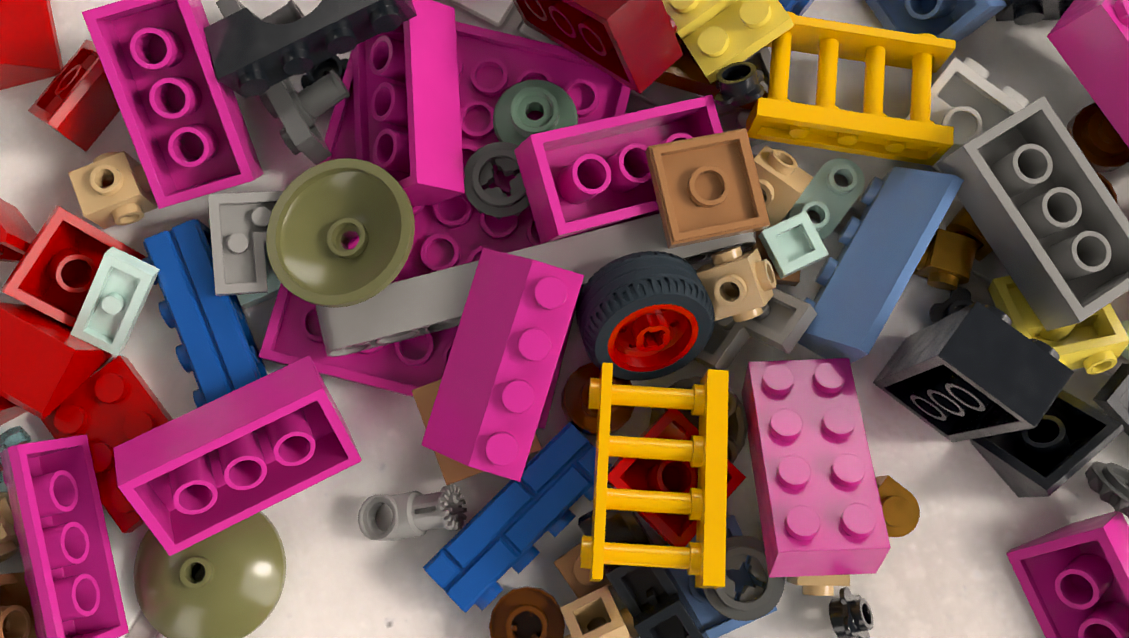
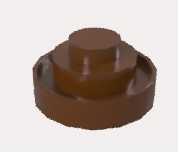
(1098, 139)
(575, 402)
(527, 614)

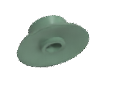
(514, 105)

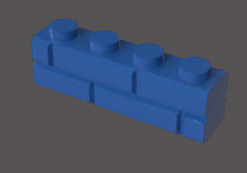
(210, 327)
(515, 519)

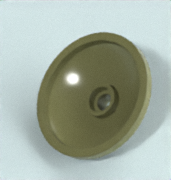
(319, 218)
(239, 586)

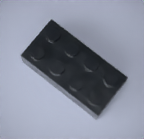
(974, 375)

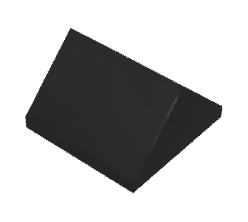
(1045, 457)

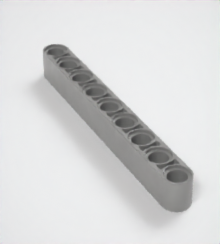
(438, 298)

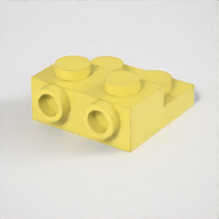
(726, 29)
(1088, 344)

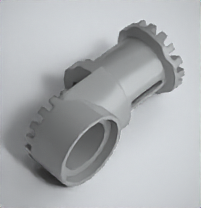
(405, 520)

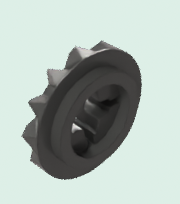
(480, 175)
(1111, 483)
(752, 601)

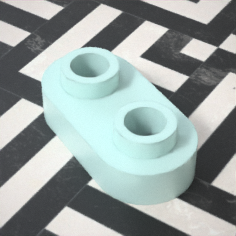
(827, 197)

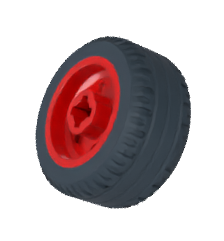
(645, 315)

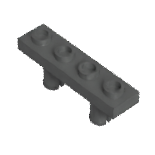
(294, 108)

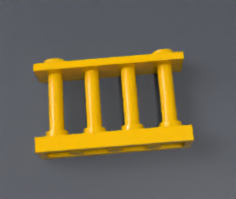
(850, 131)
(703, 504)

